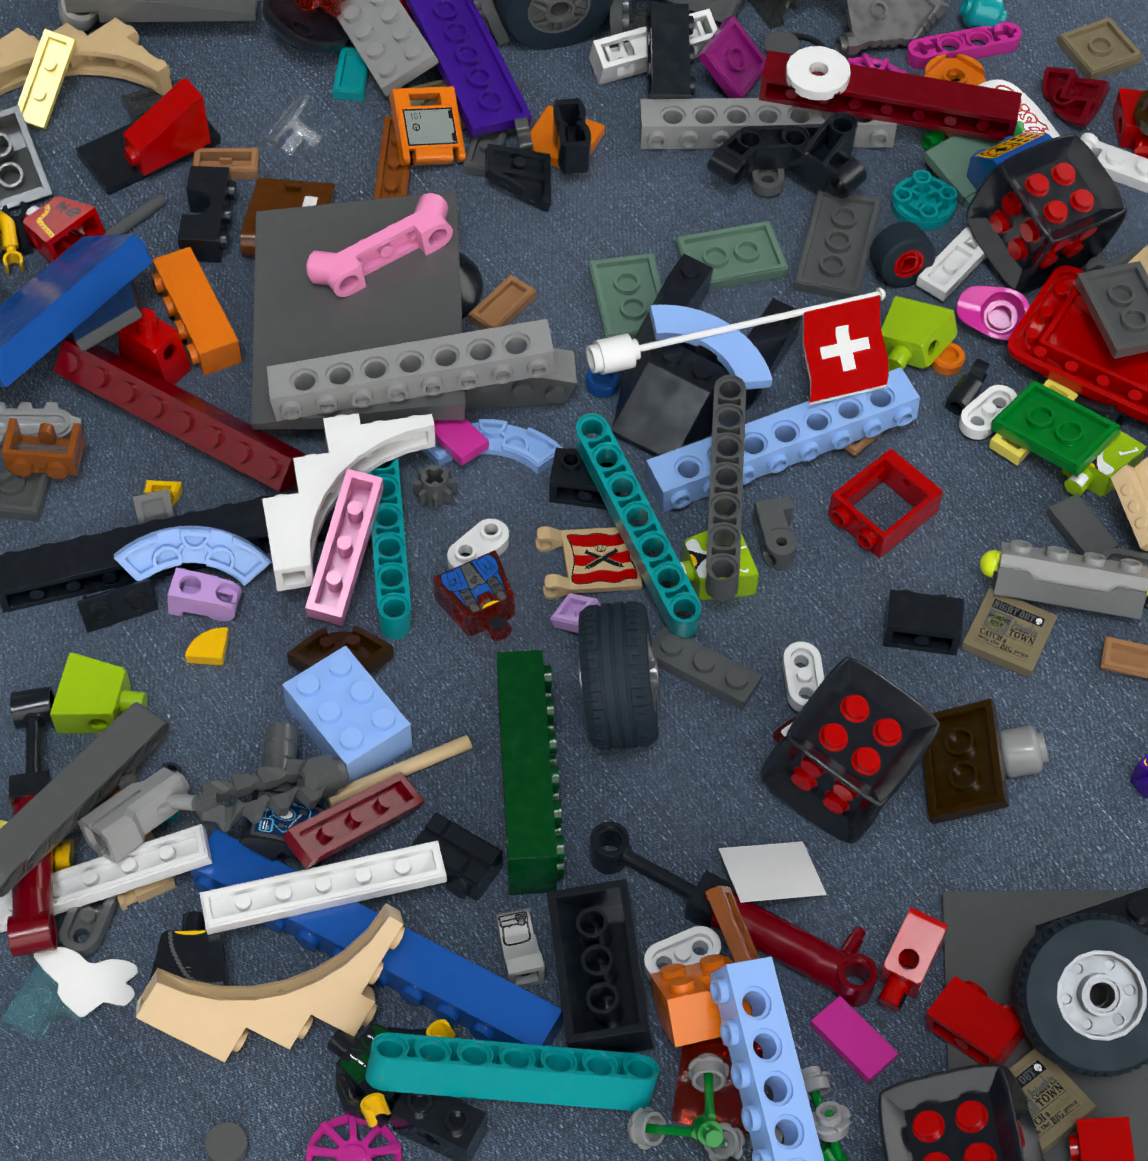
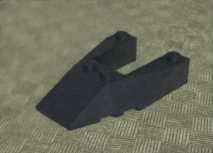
(671, 389)

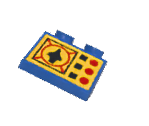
(988, 159)

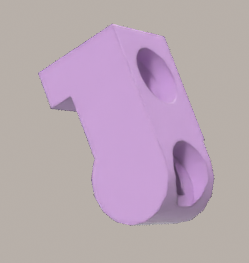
(203, 595)

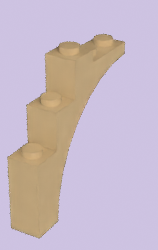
(105, 52)
(217, 1016)

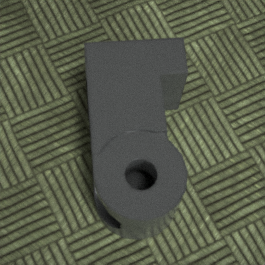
(771, 527)

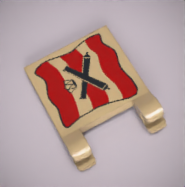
(593, 561)

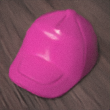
(992, 310)

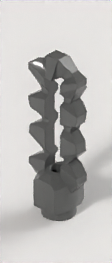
(315, 780)

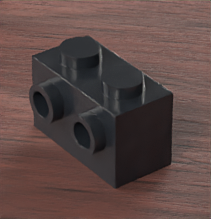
(571, 481)

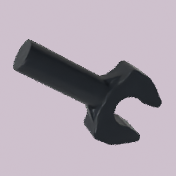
(25, 245)

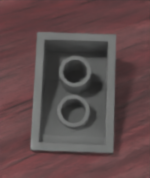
(20, 166)

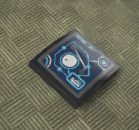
(267, 835)

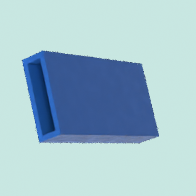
(65, 297)

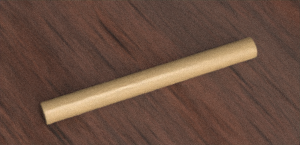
(407, 767)

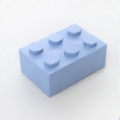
(348, 714)

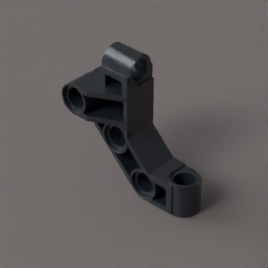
(809, 150)

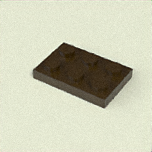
(966, 763)

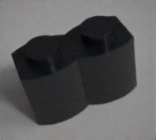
(571, 136)

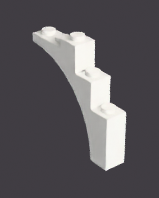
(297, 518)

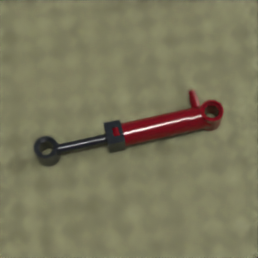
(32, 920)
(769, 932)

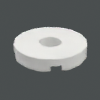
(819, 59)

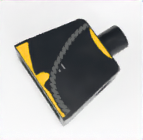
(192, 952)

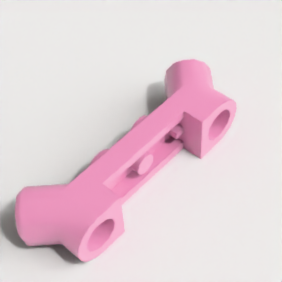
(347, 268)

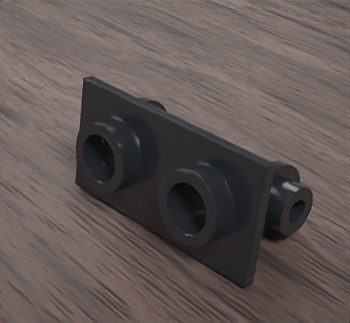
(117, 605)

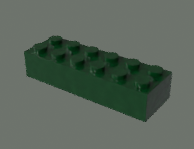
(529, 773)

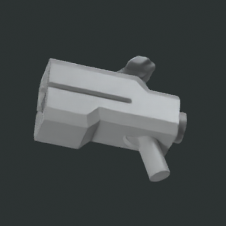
(137, 809)

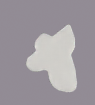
(87, 984)

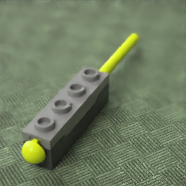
(1067, 578)

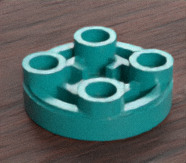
(924, 201)

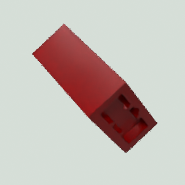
(902, 479)

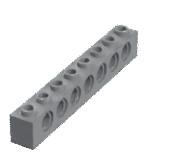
(713, 121)
(411, 370)

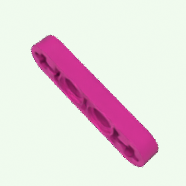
(997, 39)

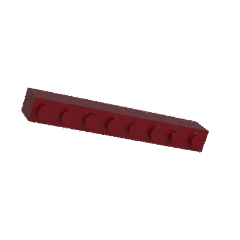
(904, 100)
(180, 414)

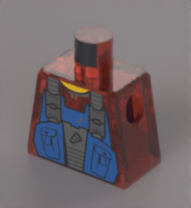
(477, 596)

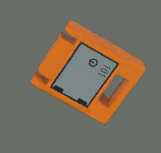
(427, 129)

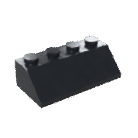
(599, 968)

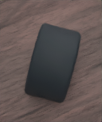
(901, 253)

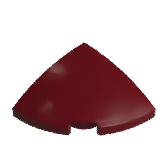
(1072, 97)

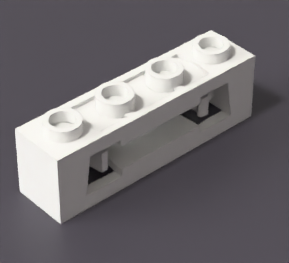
(631, 57)

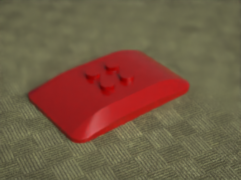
(1067, 347)

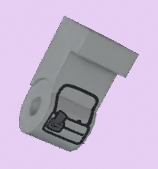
(520, 948)

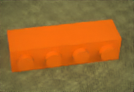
(196, 311)

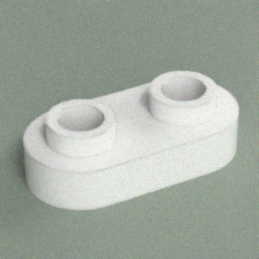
(984, 410)
(479, 543)
(801, 680)
(680, 948)

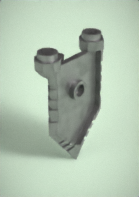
(886, 23)

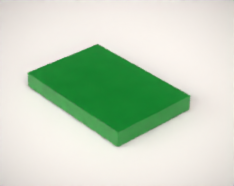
(1055, 428)

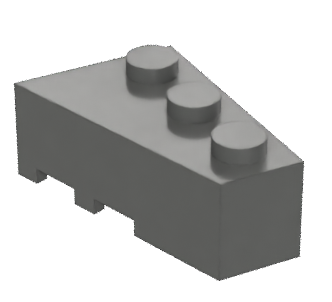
(541, 391)

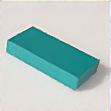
(350, 76)

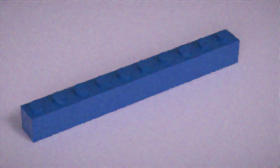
(415, 968)

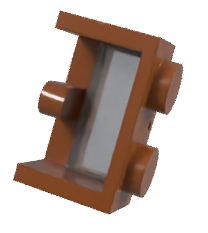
(43, 453)

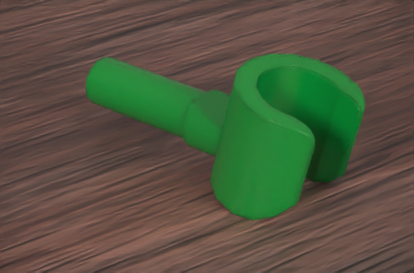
(932, 139)

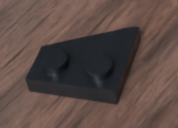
(521, 173)

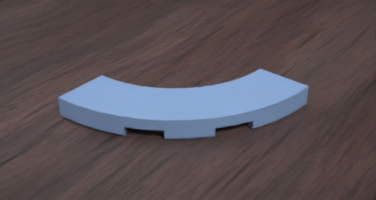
(732, 348)
(509, 441)
(192, 545)

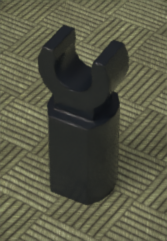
(967, 387)

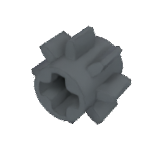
(435, 486)

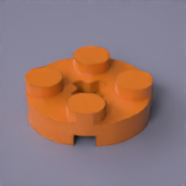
(961, 67)

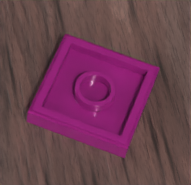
(732, 59)

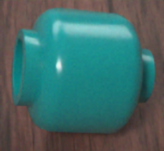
(982, 12)

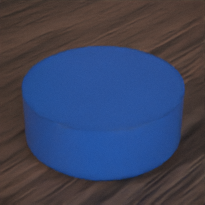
(602, 385)

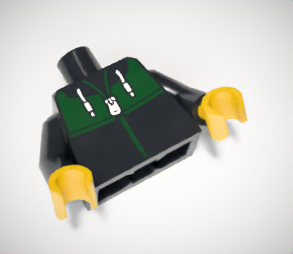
(353, 1090)

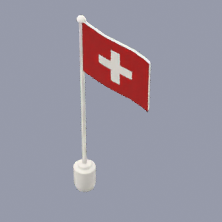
(839, 344)

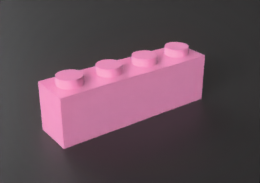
(344, 547)

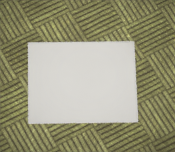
(772, 871)

